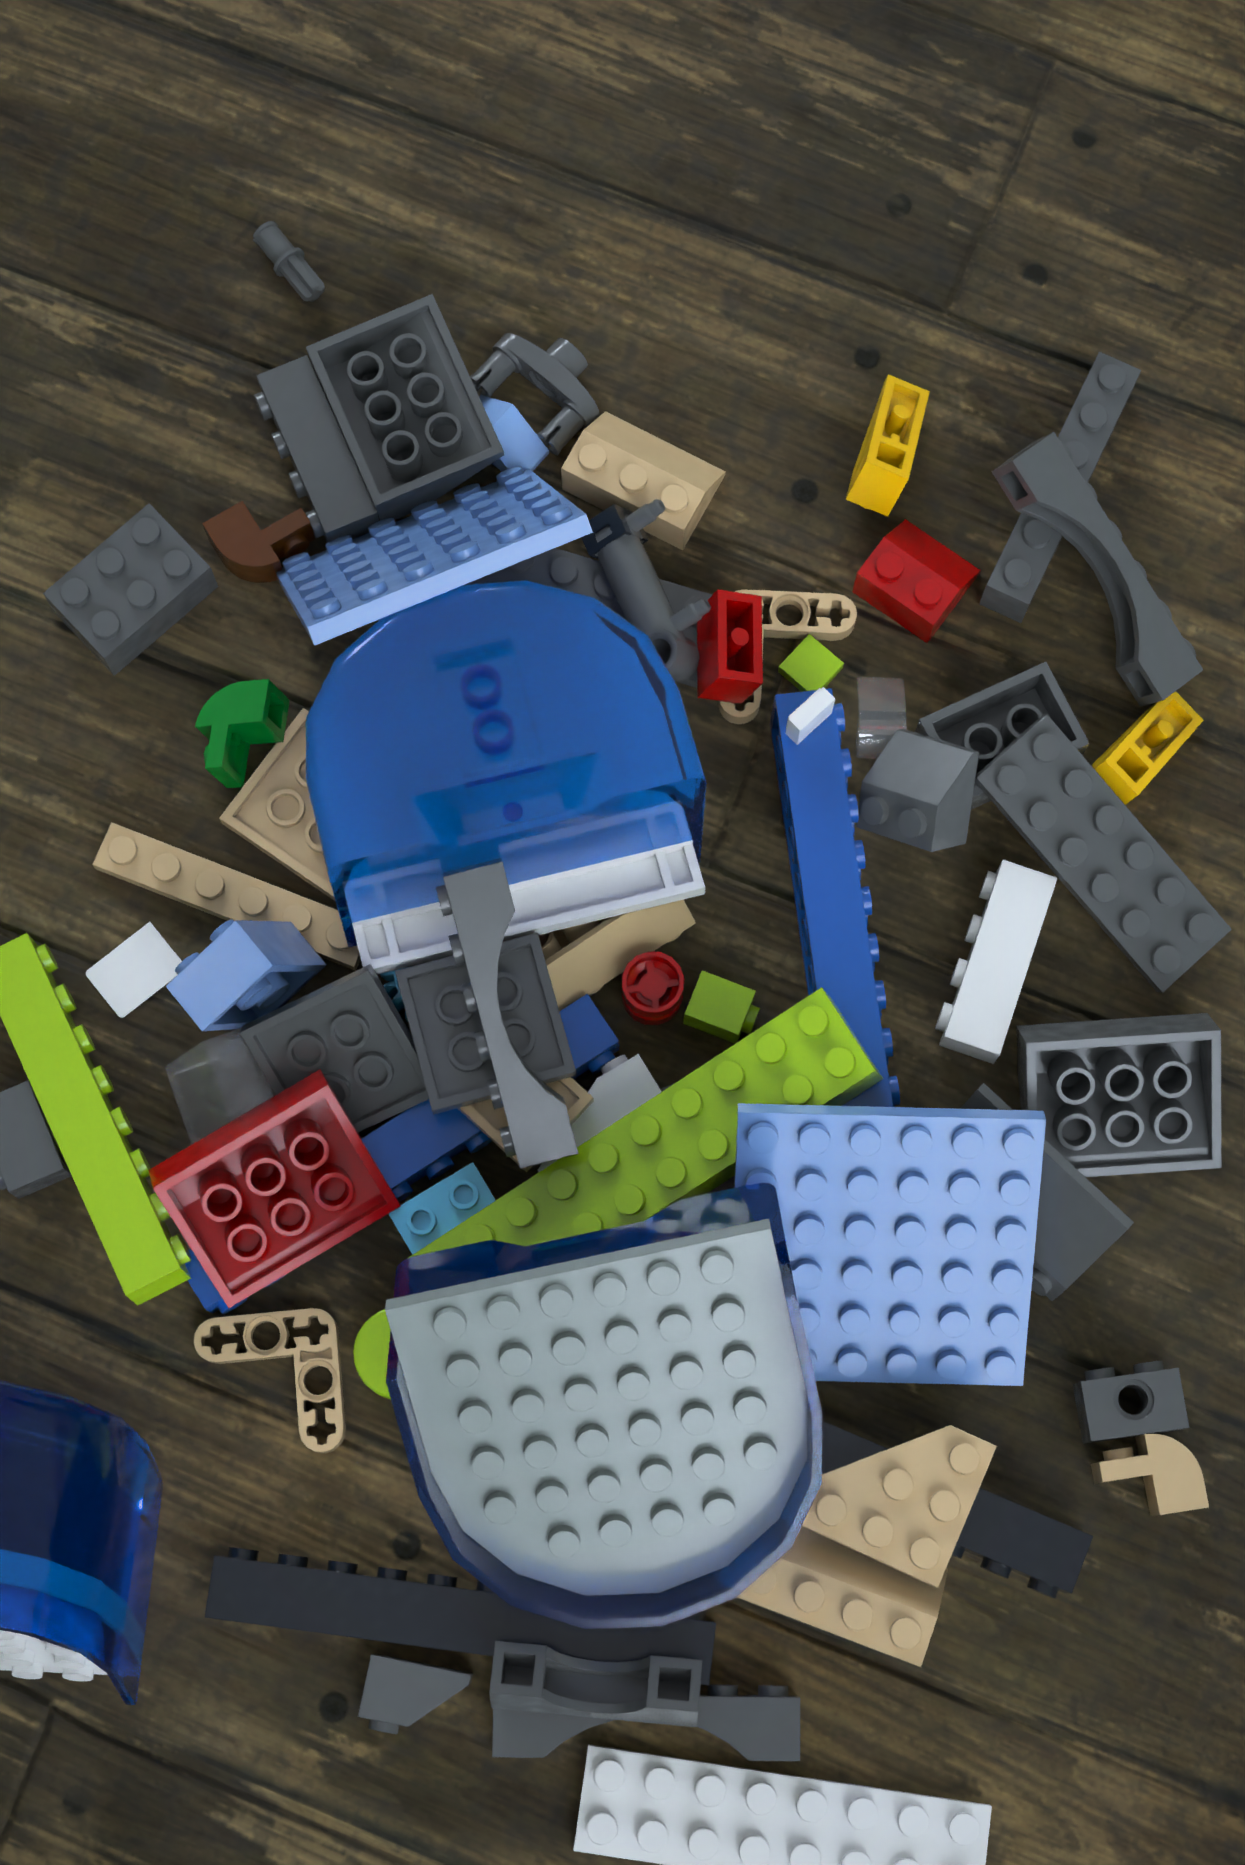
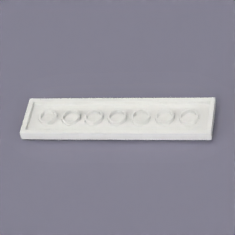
(734, 1815)

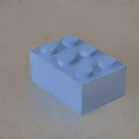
(244, 973)

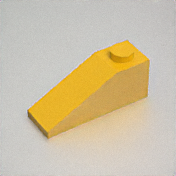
(888, 446)
(1147, 746)

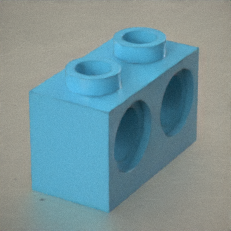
(441, 1207)

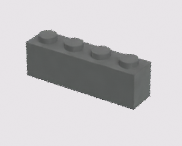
(316, 449)

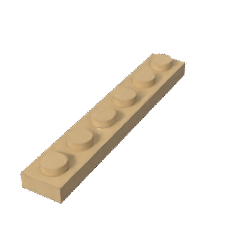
(220, 890)

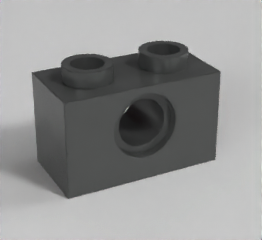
(1160, 1409)

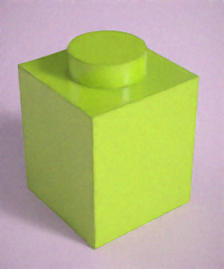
(721, 1007)

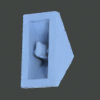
(515, 435)

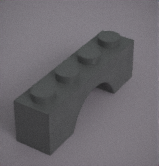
(554, 1683)

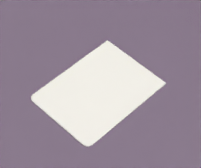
(134, 970)

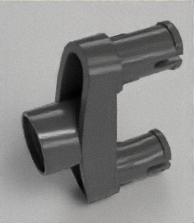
(552, 373)

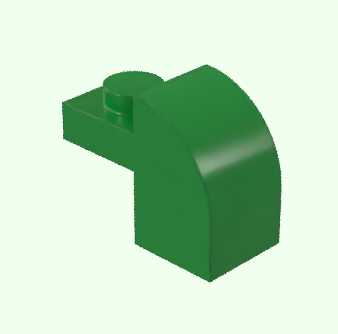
(238, 718)

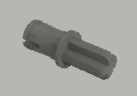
(288, 261)

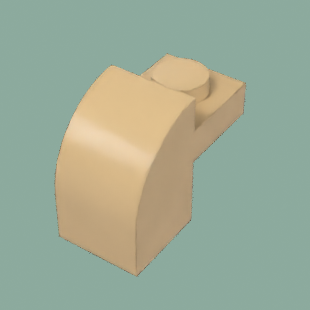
(1168, 1470)

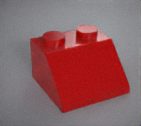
(914, 579)

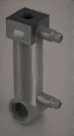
(620, 549)

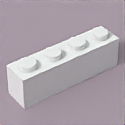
(997, 961)

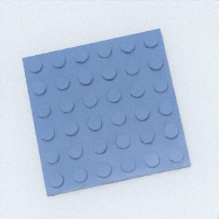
(428, 552)
(905, 1234)

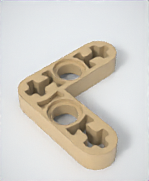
(775, 629)
(305, 1358)

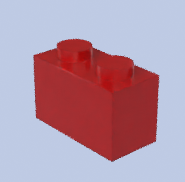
(730, 647)

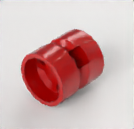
(652, 988)

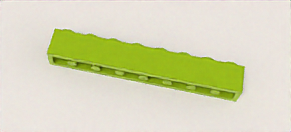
(87, 1125)

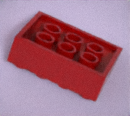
(273, 1188)

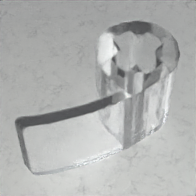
(880, 714)

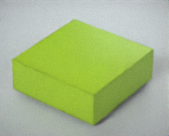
(810, 665)

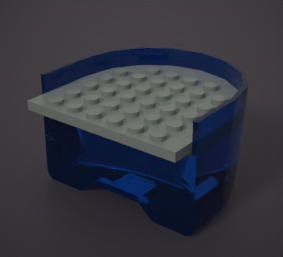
(613, 1409)

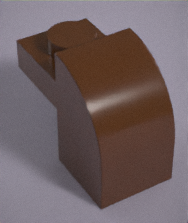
(256, 552)

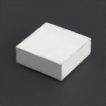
(809, 715)

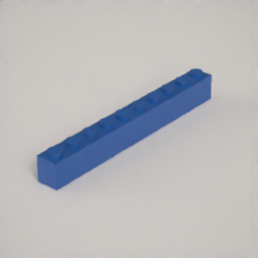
(425, 1143)

